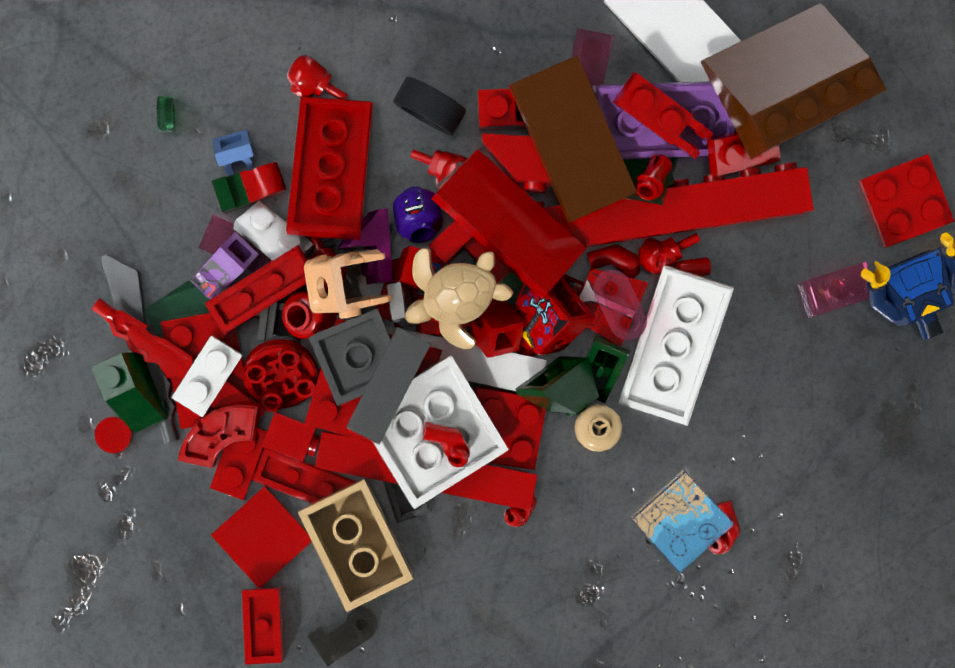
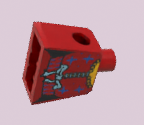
(551, 321)

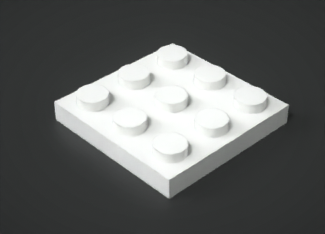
(446, 399)

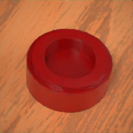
(113, 435)

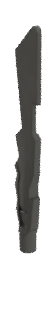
(127, 296)

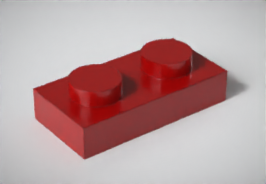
(729, 155)
(238, 466)

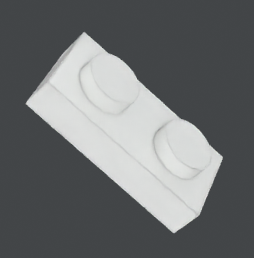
(268, 232)
(207, 376)

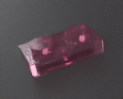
(593, 51)

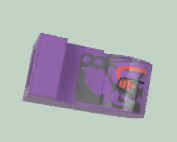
(223, 266)

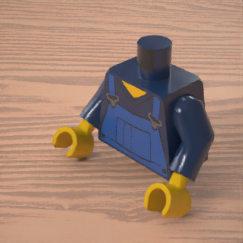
(915, 288)

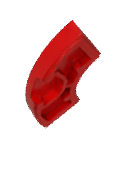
(217, 430)

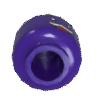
(417, 214)

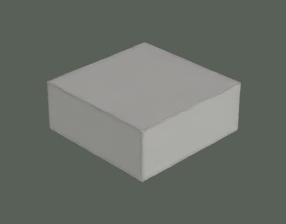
(401, 300)

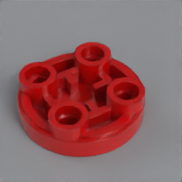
(279, 374)

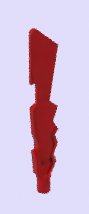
(158, 350)

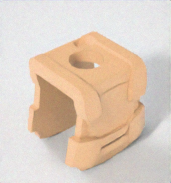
(329, 269)

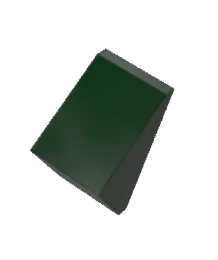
(606, 365)

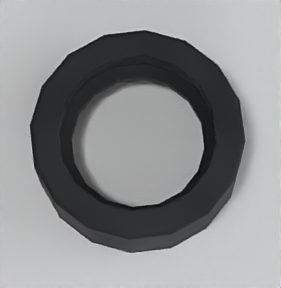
(429, 105)

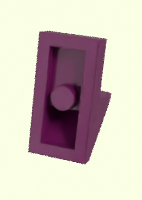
(374, 235)

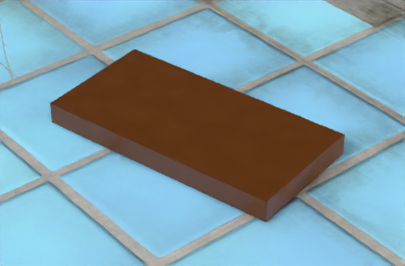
(572, 138)

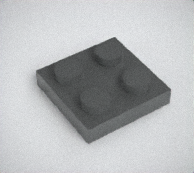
(351, 354)

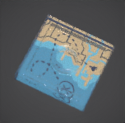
(682, 521)

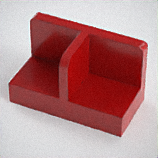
(263, 625)

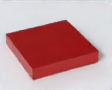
(262, 537)

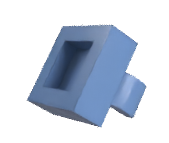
(232, 149)

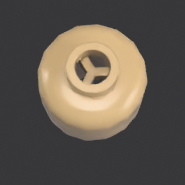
(587, 419)

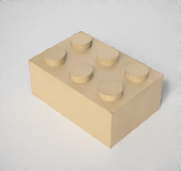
(356, 544)

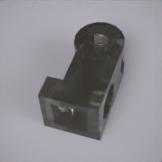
(357, 628)

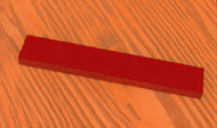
(486, 484)

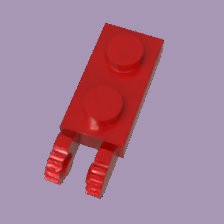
(659, 113)

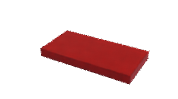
(330, 168)
(509, 223)

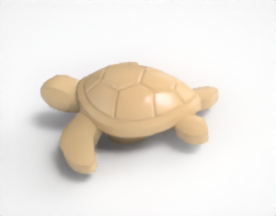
(454, 295)

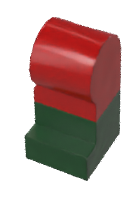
(248, 187)

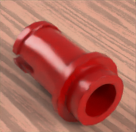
(650, 183)

